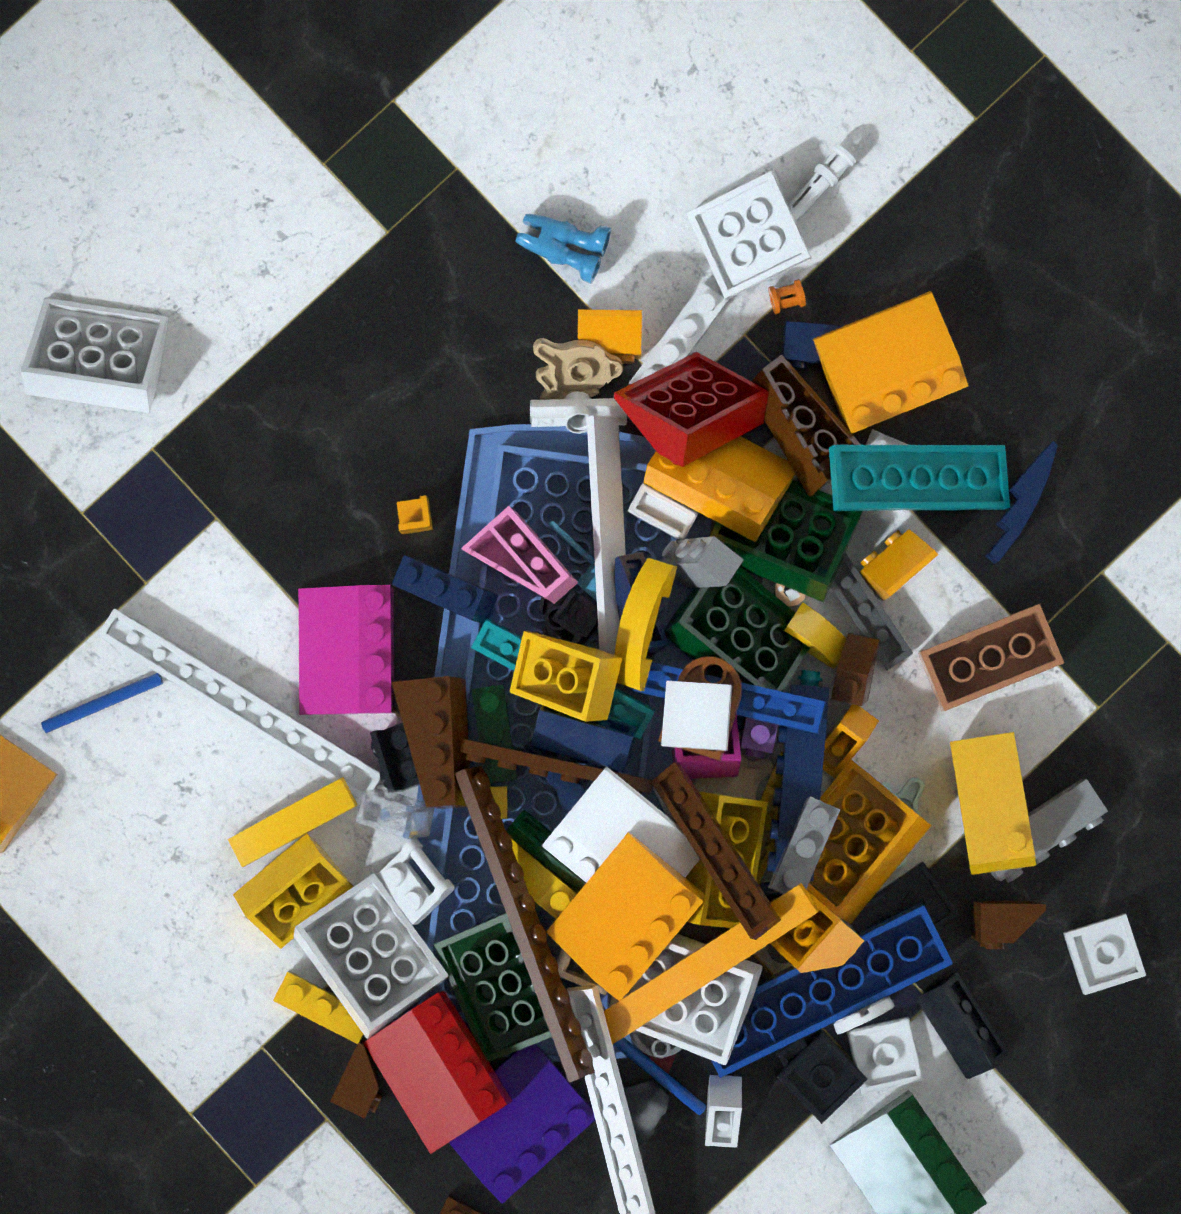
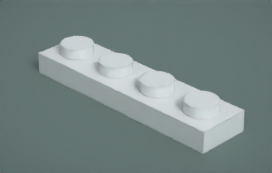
(684, 331)

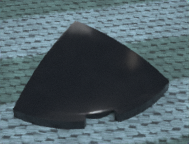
(570, 618)
(646, 1104)

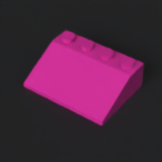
(346, 650)

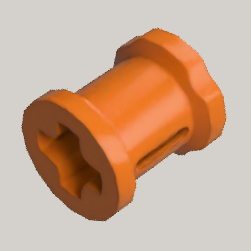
(797, 299)

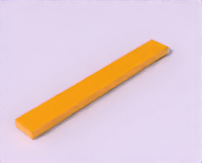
(704, 966)

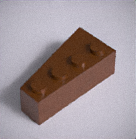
(801, 423)
(434, 726)

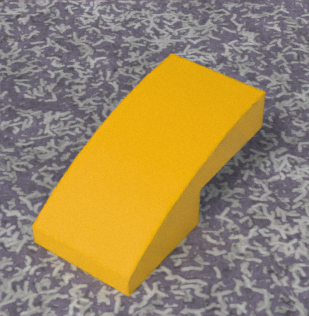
(817, 633)

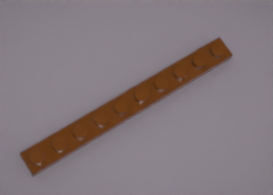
(525, 923)

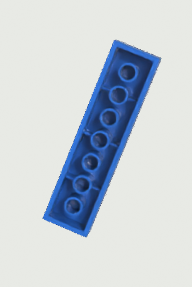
(800, 1003)

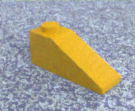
(543, 884)

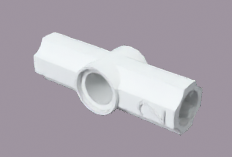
(573, 411)

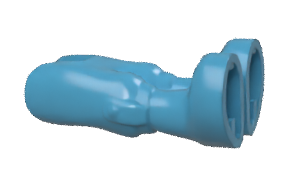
(554, 240)

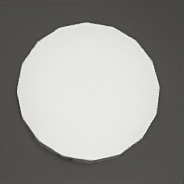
(863, 1015)

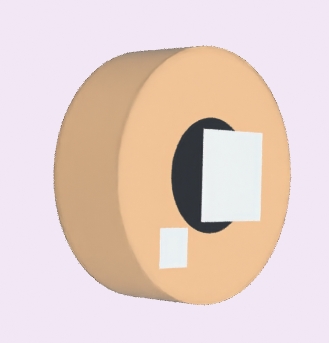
(788, 596)

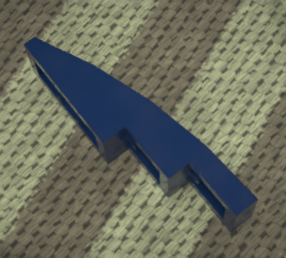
(1027, 494)

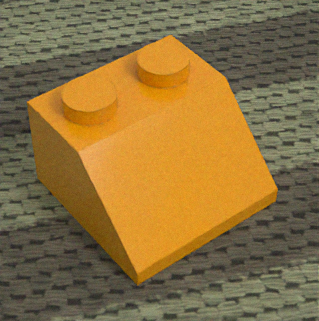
(613, 330)
(897, 563)

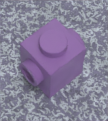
(758, 737)

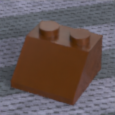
(1002, 921)

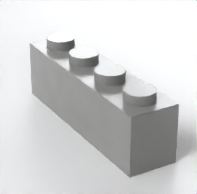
(1058, 820)

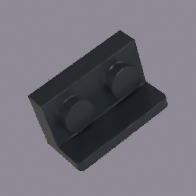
(395, 758)

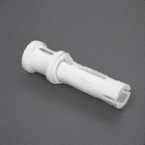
(825, 176)

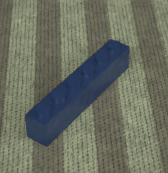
(800, 773)

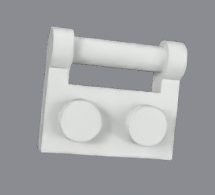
(408, 888)

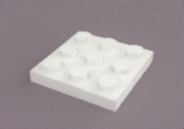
(749, 235)

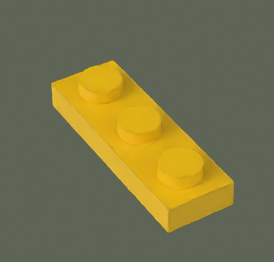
(317, 1006)

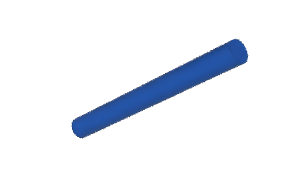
(102, 702)
(660, 1076)

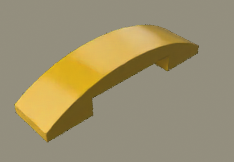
(639, 619)

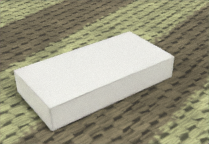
(662, 512)

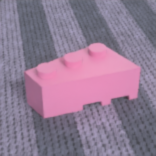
(520, 554)

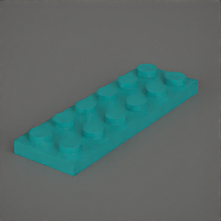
(919, 477)

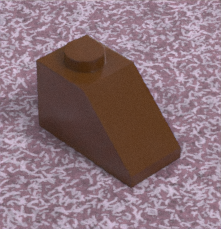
(855, 670)
(359, 1084)

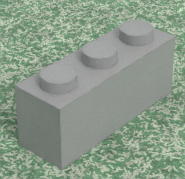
(702, 562)
(804, 845)

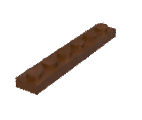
(542, 765)
(715, 851)

